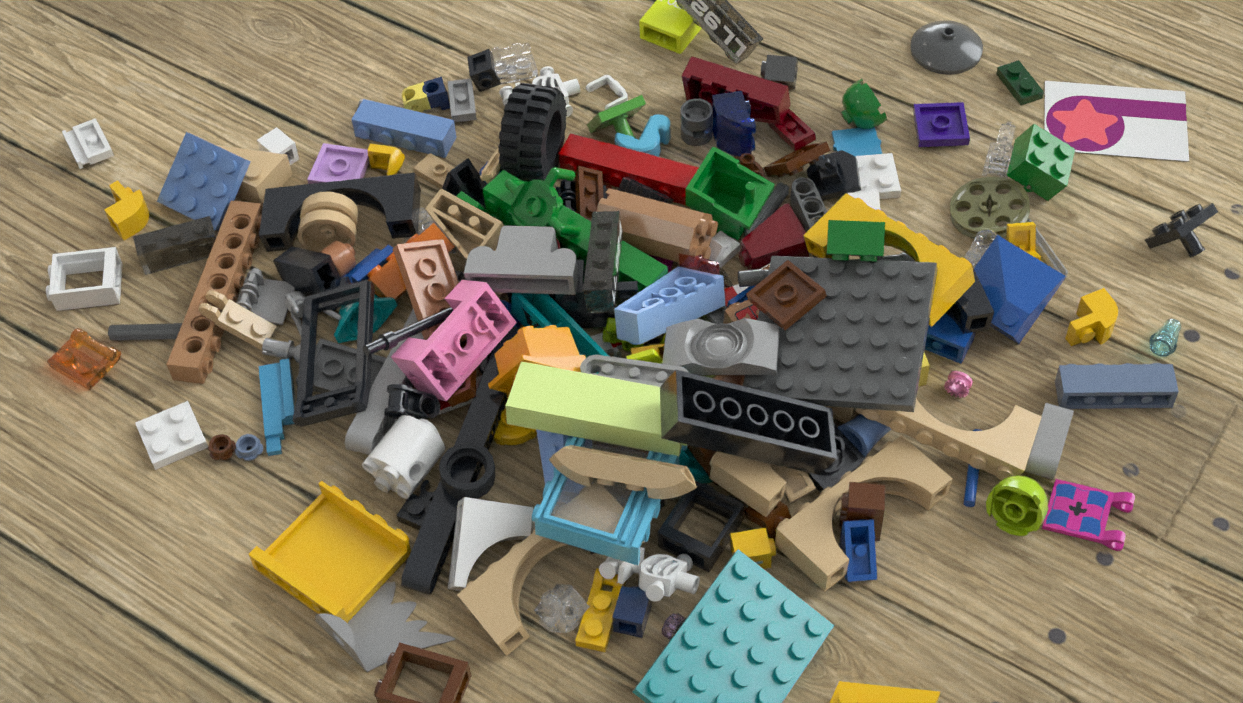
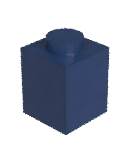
(631, 612)

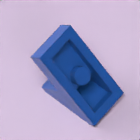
(858, 545)

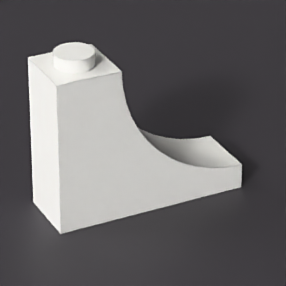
(478, 527)

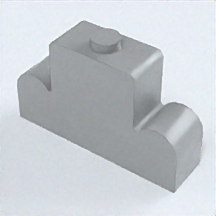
(525, 263)

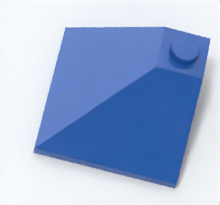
(1015, 287)

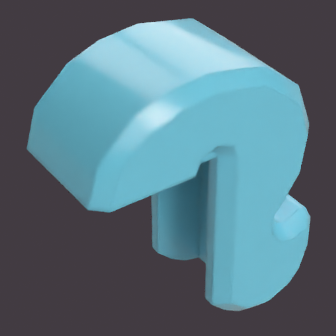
(655, 131)

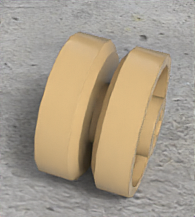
(327, 219)

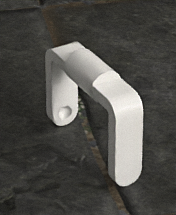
(614, 85)

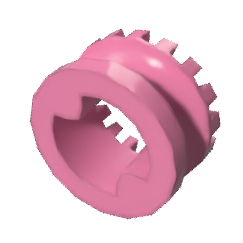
(960, 389)

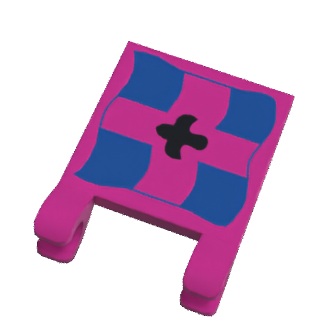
(1085, 511)

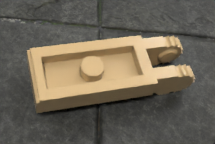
(236, 319)

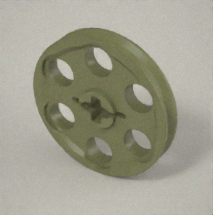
(979, 205)

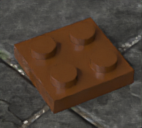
(793, 162)
(786, 295)

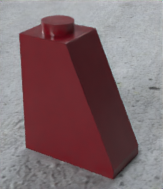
(776, 236)

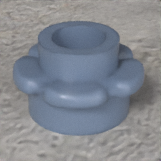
(245, 442)

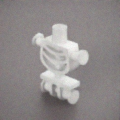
(549, 79)
(657, 574)

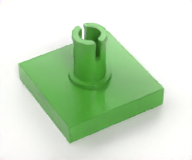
(617, 116)

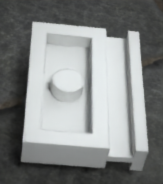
(88, 143)

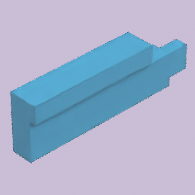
(277, 402)

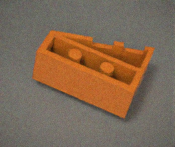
(388, 279)

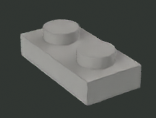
(462, 100)

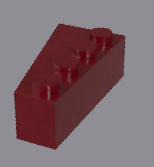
(767, 99)

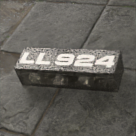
(724, 26)
(603, 262)

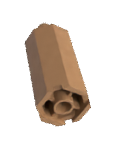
(660, 226)

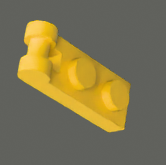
(597, 620)

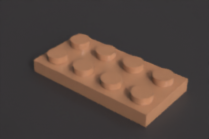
(427, 278)

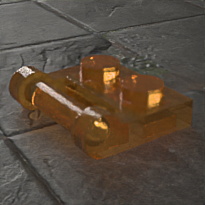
(80, 366)

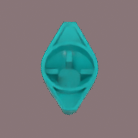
(348, 324)

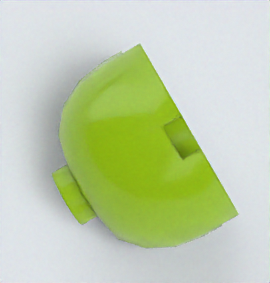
(1018, 505)

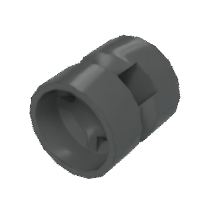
(696, 122)

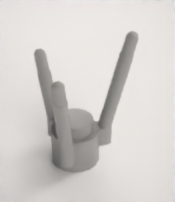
(295, 302)

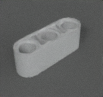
(1049, 441)

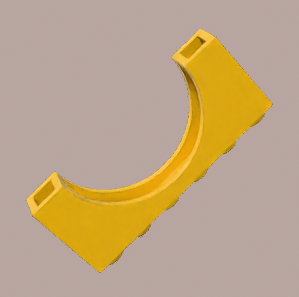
(953, 273)

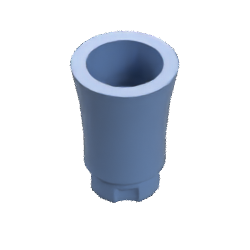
(864, 433)

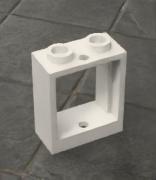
(82, 262)

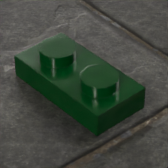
(1019, 82)

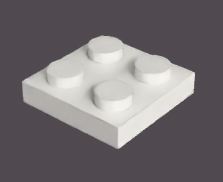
(879, 175)
(171, 435)

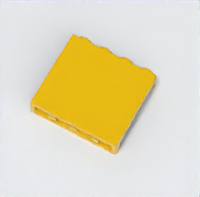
(333, 555)

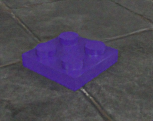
(941, 124)

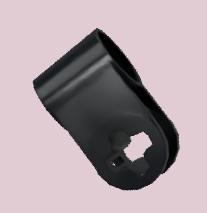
(411, 402)

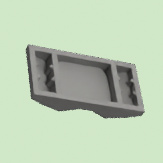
(723, 349)

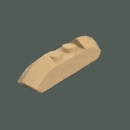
(660, 478)

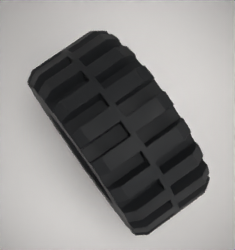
(532, 131)

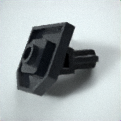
(835, 174)

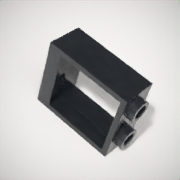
(679, 543)

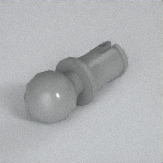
(281, 349)

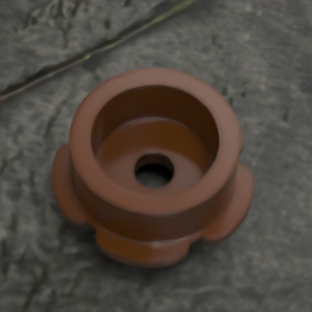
(219, 442)

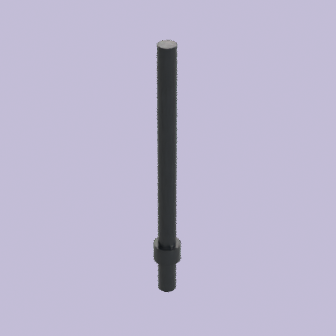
(390, 339)

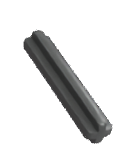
(772, 204)
(144, 331)

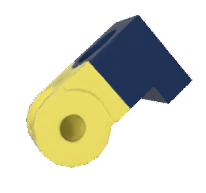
(426, 96)

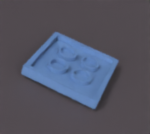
(203, 180)

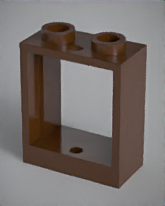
(454, 689)

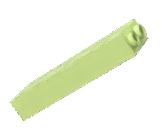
(588, 407)

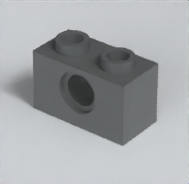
(780, 70)

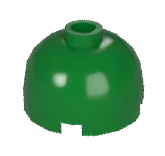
(861, 106)

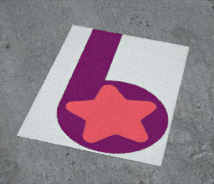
(1118, 120)

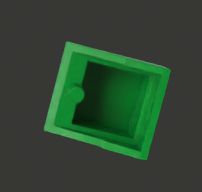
(728, 192)

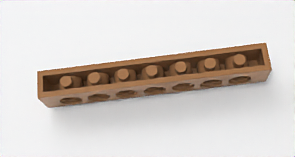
(225, 273)

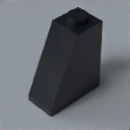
(306, 270)

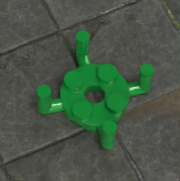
(548, 202)

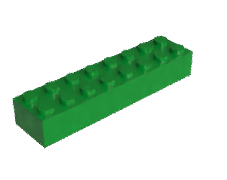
(633, 263)

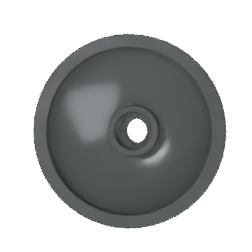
(946, 47)

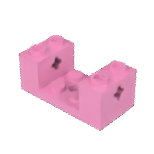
(440, 362)

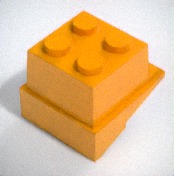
(539, 346)

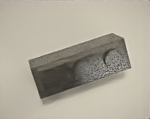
(175, 245)

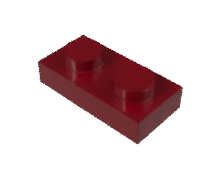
(794, 131)

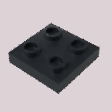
(1182, 228)
(847, 460)

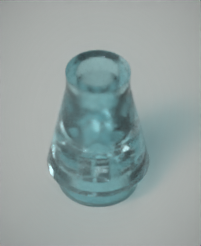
(1165, 339)

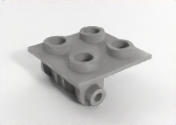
(265, 297)

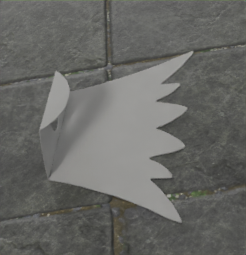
(379, 629)

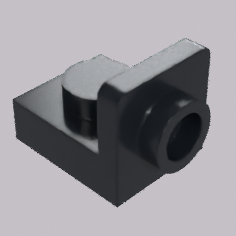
(483, 70)

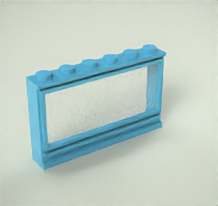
(599, 516)

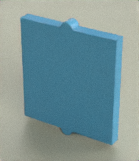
(857, 141)

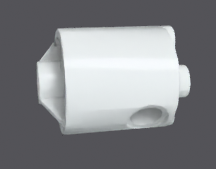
(405, 455)

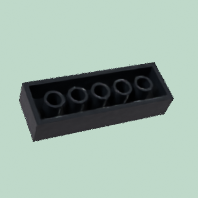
(747, 422)

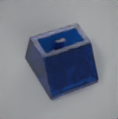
(732, 123)

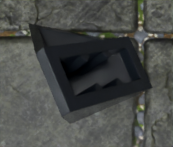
(465, 179)

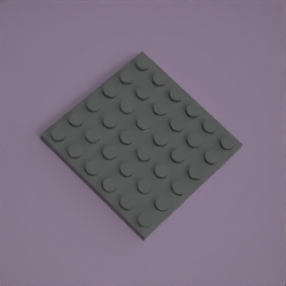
(858, 342)

